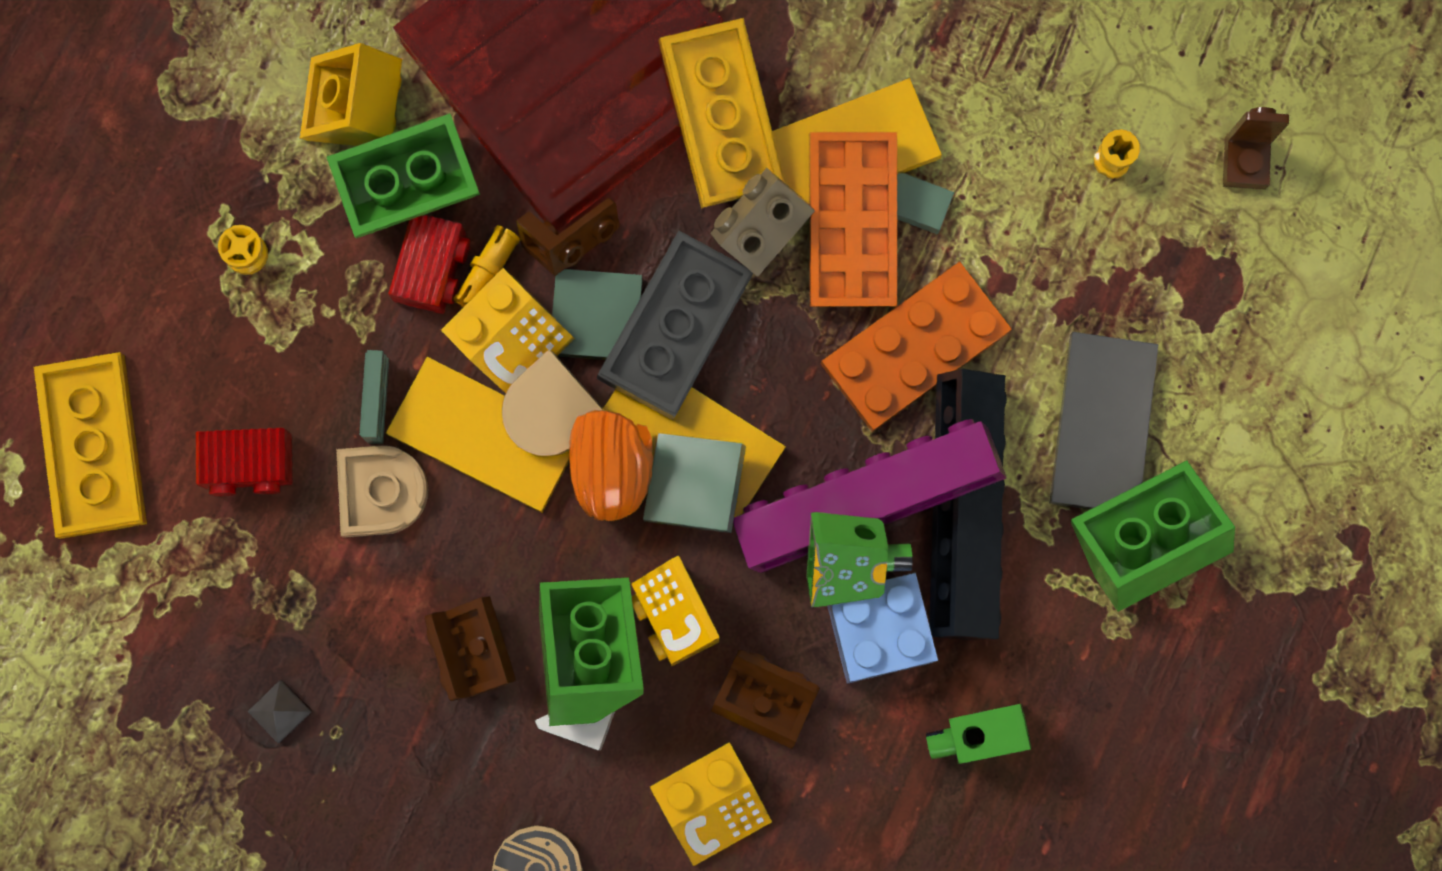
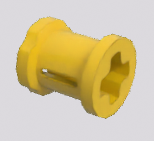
(1124, 143)

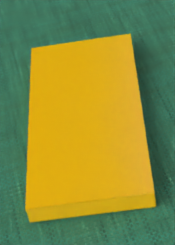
(720, 109)
(885, 110)
(708, 420)
(464, 429)
(90, 445)

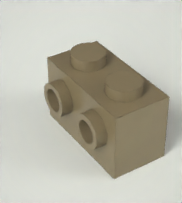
(761, 221)

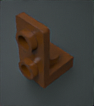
(1249, 148)
(566, 249)

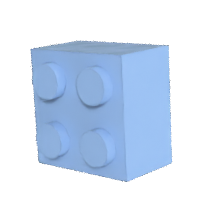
(883, 632)

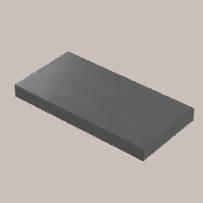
(675, 325)
(1103, 419)

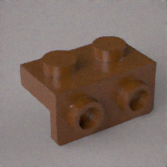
(469, 649)
(765, 698)

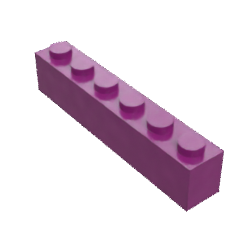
(883, 489)

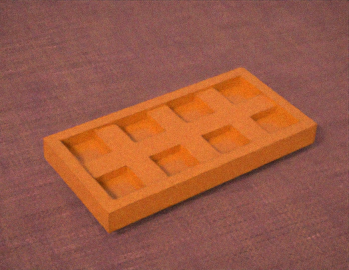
(853, 219)
(913, 343)

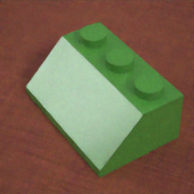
(403, 175)
(1154, 535)
(588, 649)

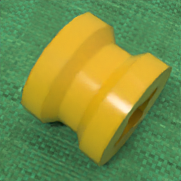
(236, 243)

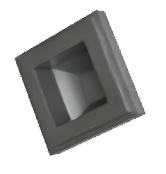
(279, 711)

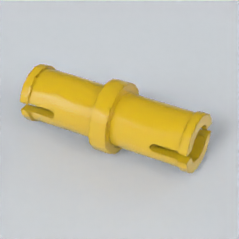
(487, 264)

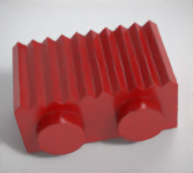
(429, 263)
(244, 459)

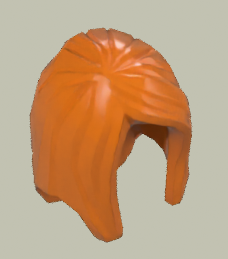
(609, 464)

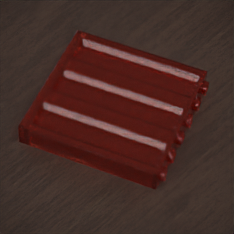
(556, 88)

